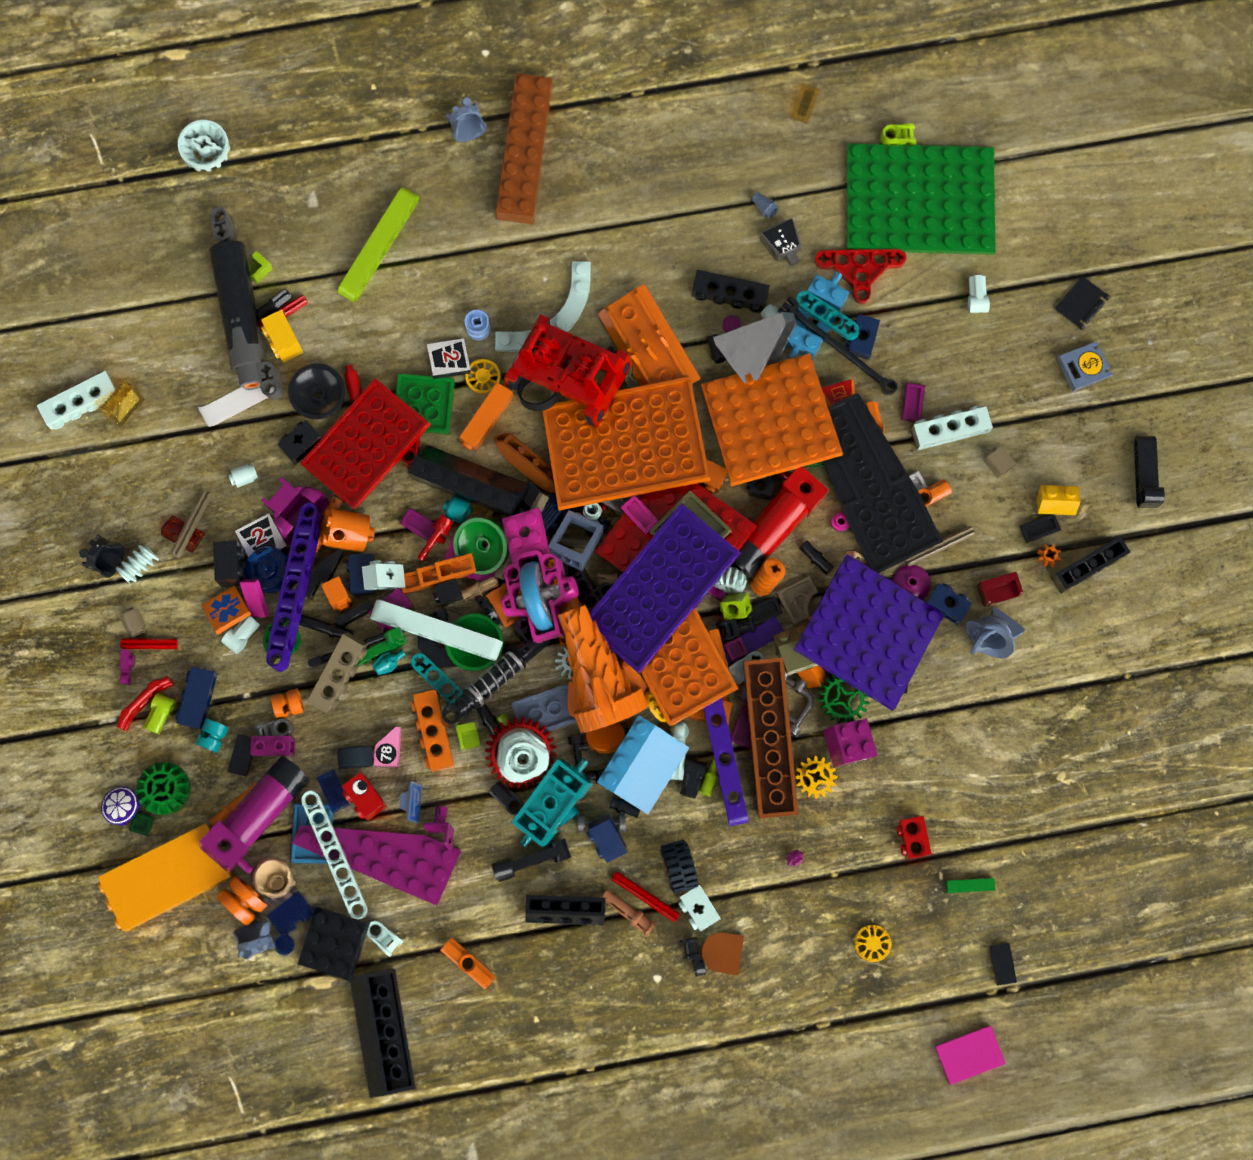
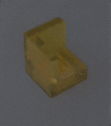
(481, 512)

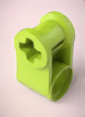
(901, 133)

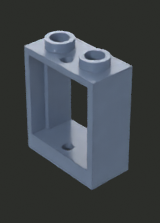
(569, 556)

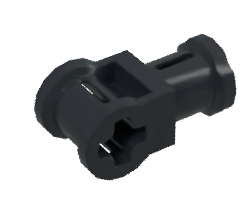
(732, 628)

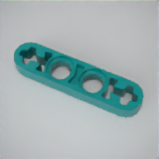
(829, 313)
(442, 680)

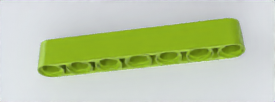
(378, 244)

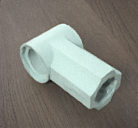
(978, 300)
(237, 638)

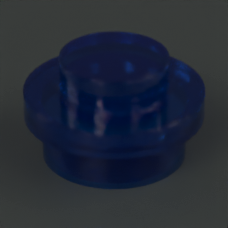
(284, 945)

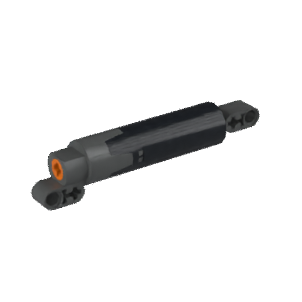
(240, 310)

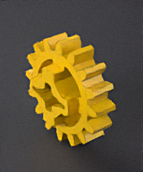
(823, 780)

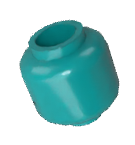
(457, 509)

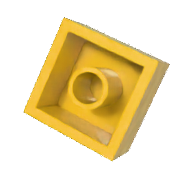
(281, 336)

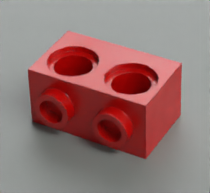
(919, 837)

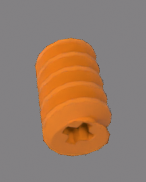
(767, 577)

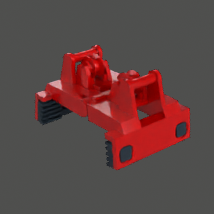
(577, 379)

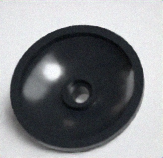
(309, 382)

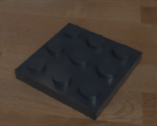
(333, 943)

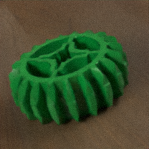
(827, 704)

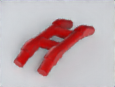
(130, 712)

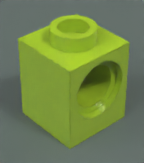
(741, 601)

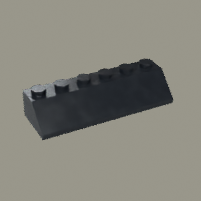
(468, 481)
(382, 1033)

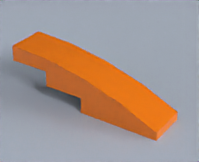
(439, 573)

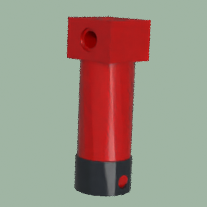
(780, 518)

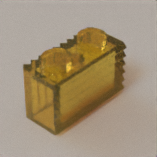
(122, 404)

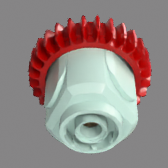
(520, 752)

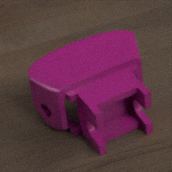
(287, 506)

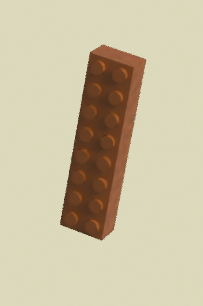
(524, 149)
(770, 738)

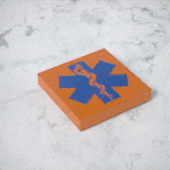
(226, 610)

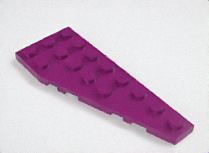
(400, 860)

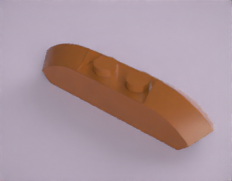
(526, 461)

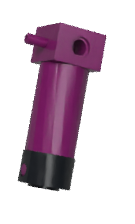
(254, 815)

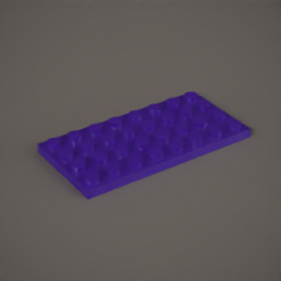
(662, 587)

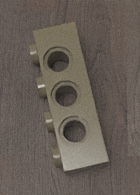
(319, 695)

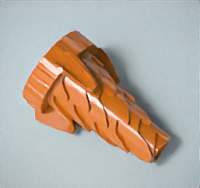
(600, 687)

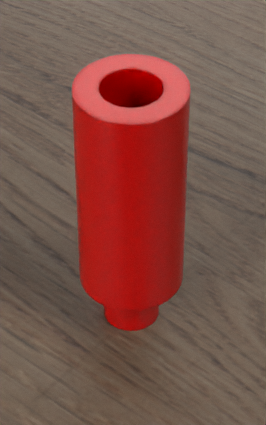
(352, 383)

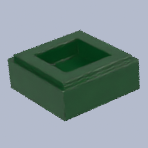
(141, 824)

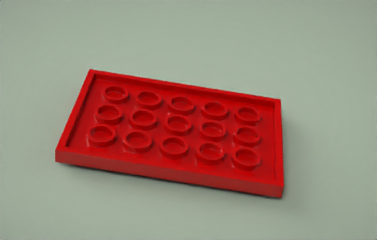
(365, 444)

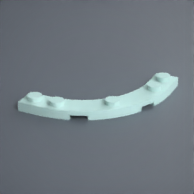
(564, 319)

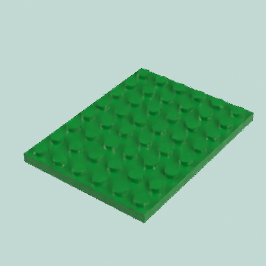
(921, 198)

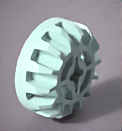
(197, 136)

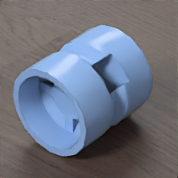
(477, 325)

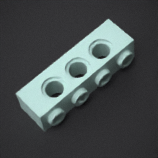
(68, 398)
(924, 439)

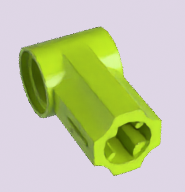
(161, 708)

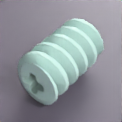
(136, 564)

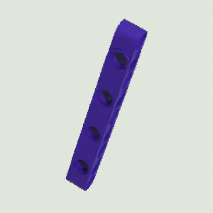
(291, 601)
(727, 772)

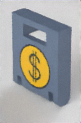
(1088, 363)

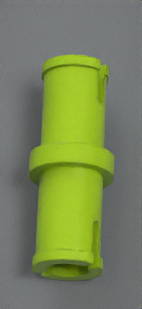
(711, 777)

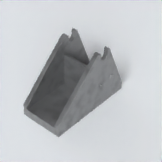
(756, 344)

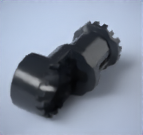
(691, 951)

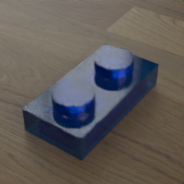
(333, 791)

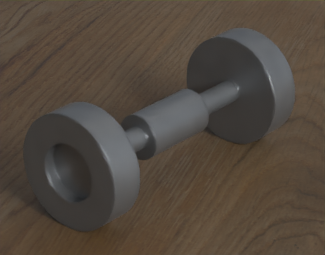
(622, 823)

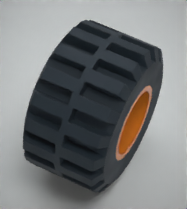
(679, 866)

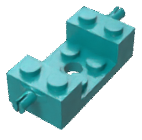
(566, 786)

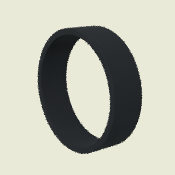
(536, 406)

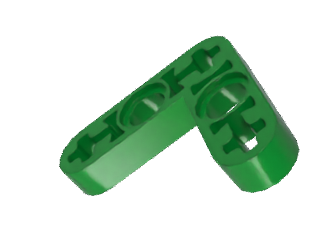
(394, 639)

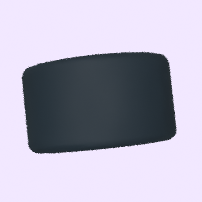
(355, 757)

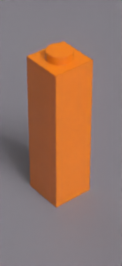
(486, 417)

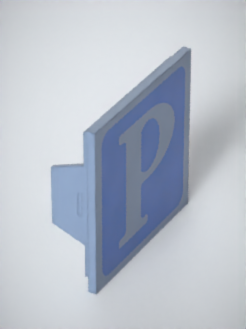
(411, 802)

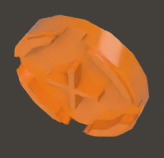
(606, 739)

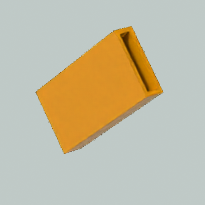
(161, 879)

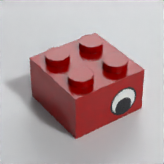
(364, 796)

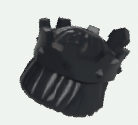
(103, 556)

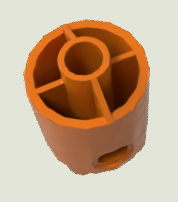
(346, 530)

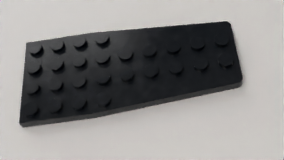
(876, 490)

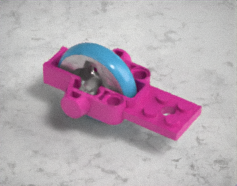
(535, 578)

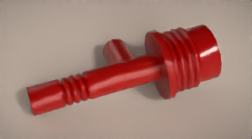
(442, 526)

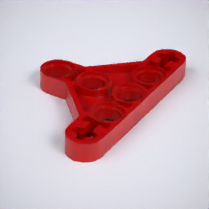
(851, 268)

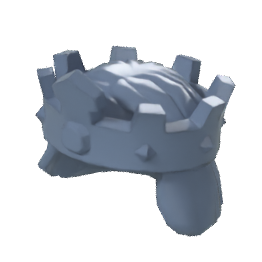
(466, 121)
(253, 939)

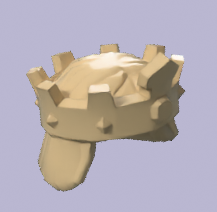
(273, 879)

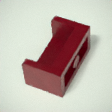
(1000, 589)

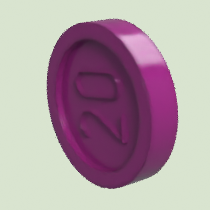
(730, 323)

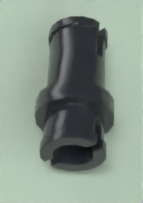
(624, 807)

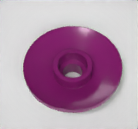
(914, 572)

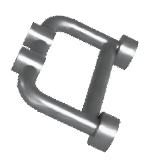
(799, 687)

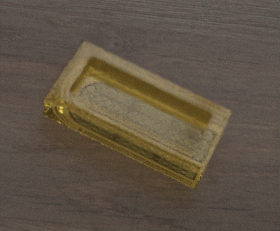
(805, 104)

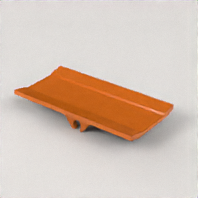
(644, 333)

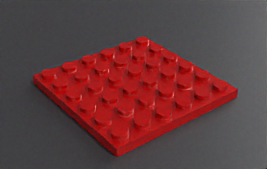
(628, 540)

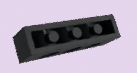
(723, 283)
(1090, 565)
(565, 910)

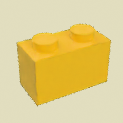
(1058, 500)

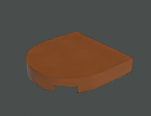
(723, 952)

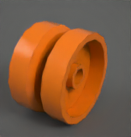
(244, 897)

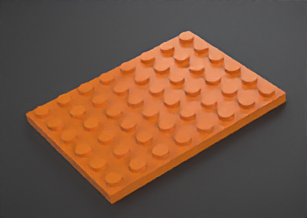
(641, 446)

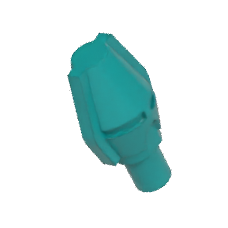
(387, 662)

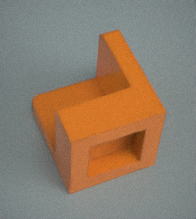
(813, 676)

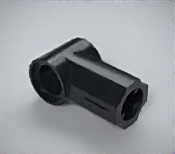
(693, 774)
(505, 797)

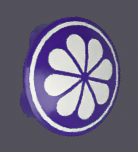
(120, 806)

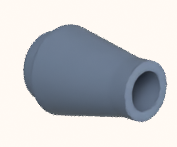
(765, 205)

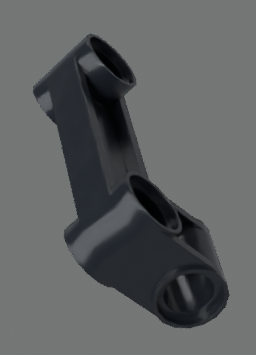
(505, 868)

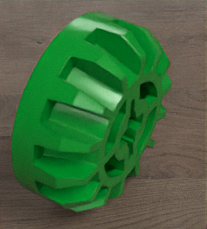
(175, 777)

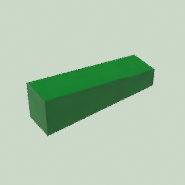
(970, 885)

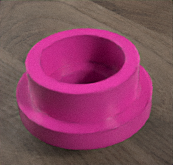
(834, 522)

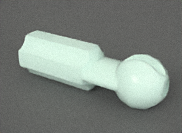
(680, 732)

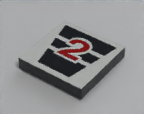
(448, 358)
(260, 534)

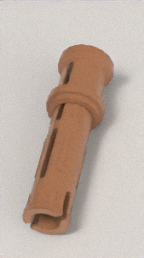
(636, 918)

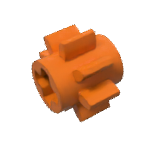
(1048, 550)

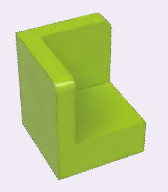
(259, 267)
(468, 736)

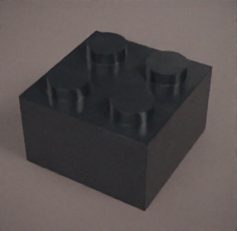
(229, 563)

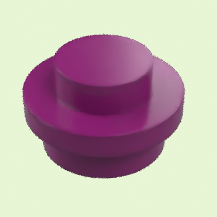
(795, 858)

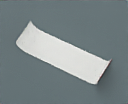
(231, 405)

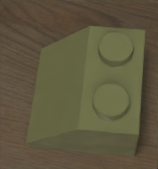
(785, 644)

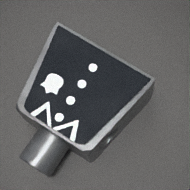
(782, 241)

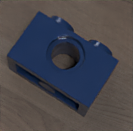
(868, 327)
(961, 603)

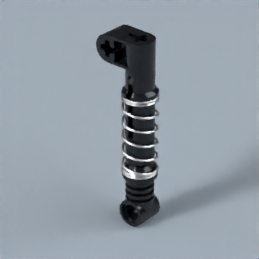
(513, 661)

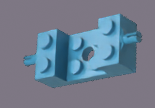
(802, 339)

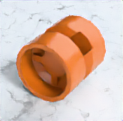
(287, 704)

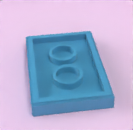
(299, 854)

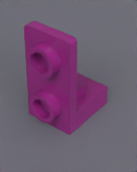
(273, 746)

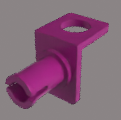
(441, 826)

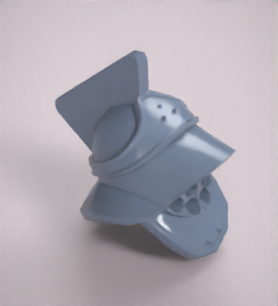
(994, 634)

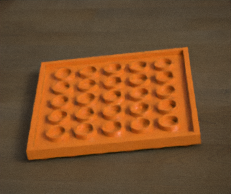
(771, 421)

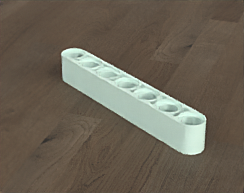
(436, 630)
(327, 847)

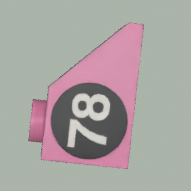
(388, 750)

